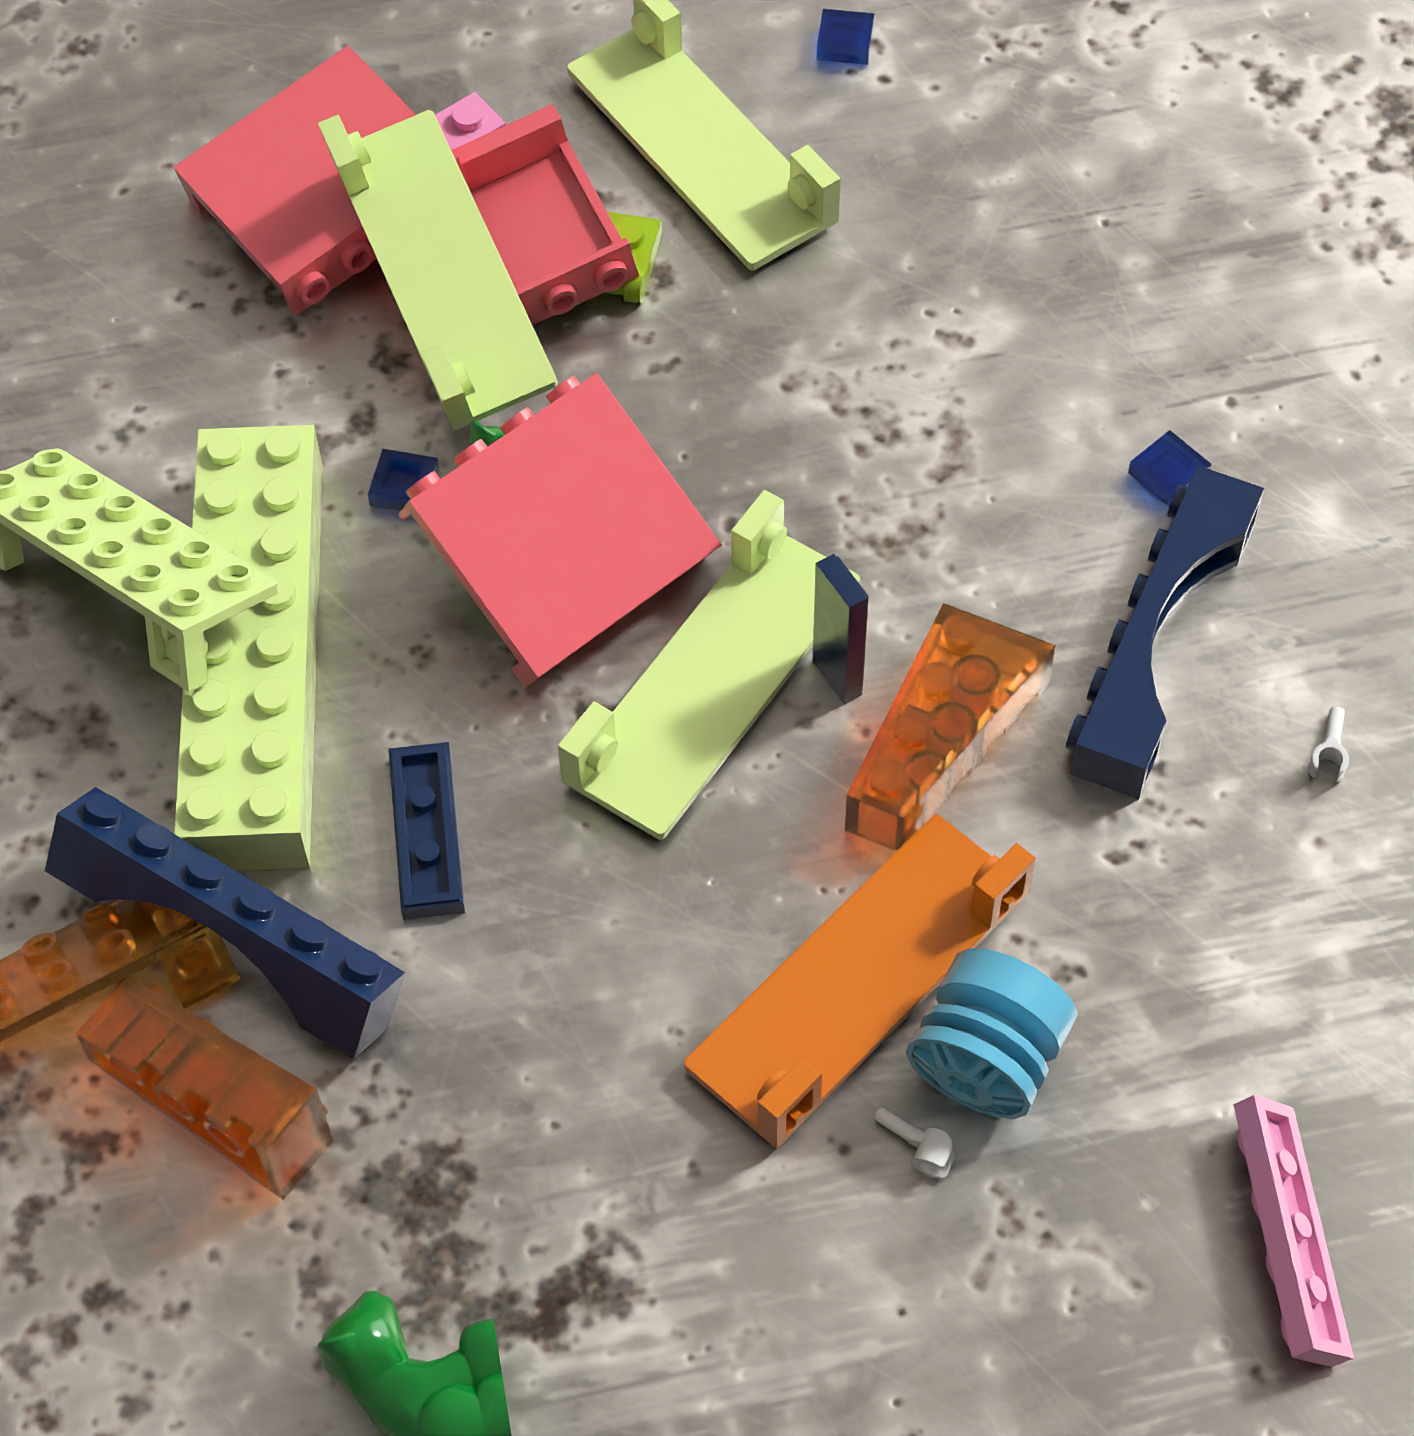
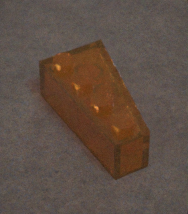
(948, 712)
(209, 1084)

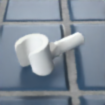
(1331, 746)
(934, 1145)

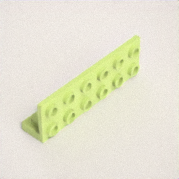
(705, 142)
(441, 266)
(132, 553)
(705, 684)

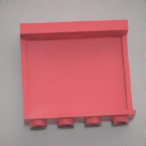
(277, 183)
(545, 215)
(561, 524)

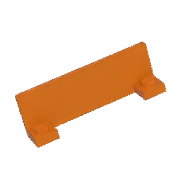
(858, 977)

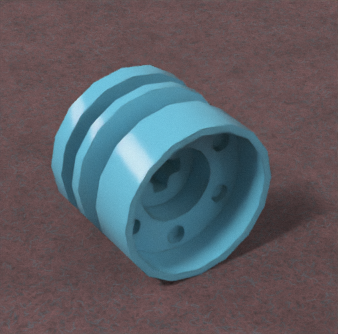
(992, 1033)

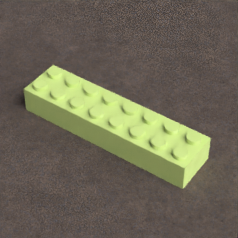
(252, 724)

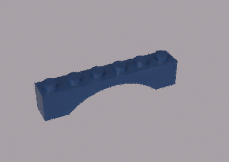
(1126, 720)
(323, 976)

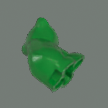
(414, 1396)

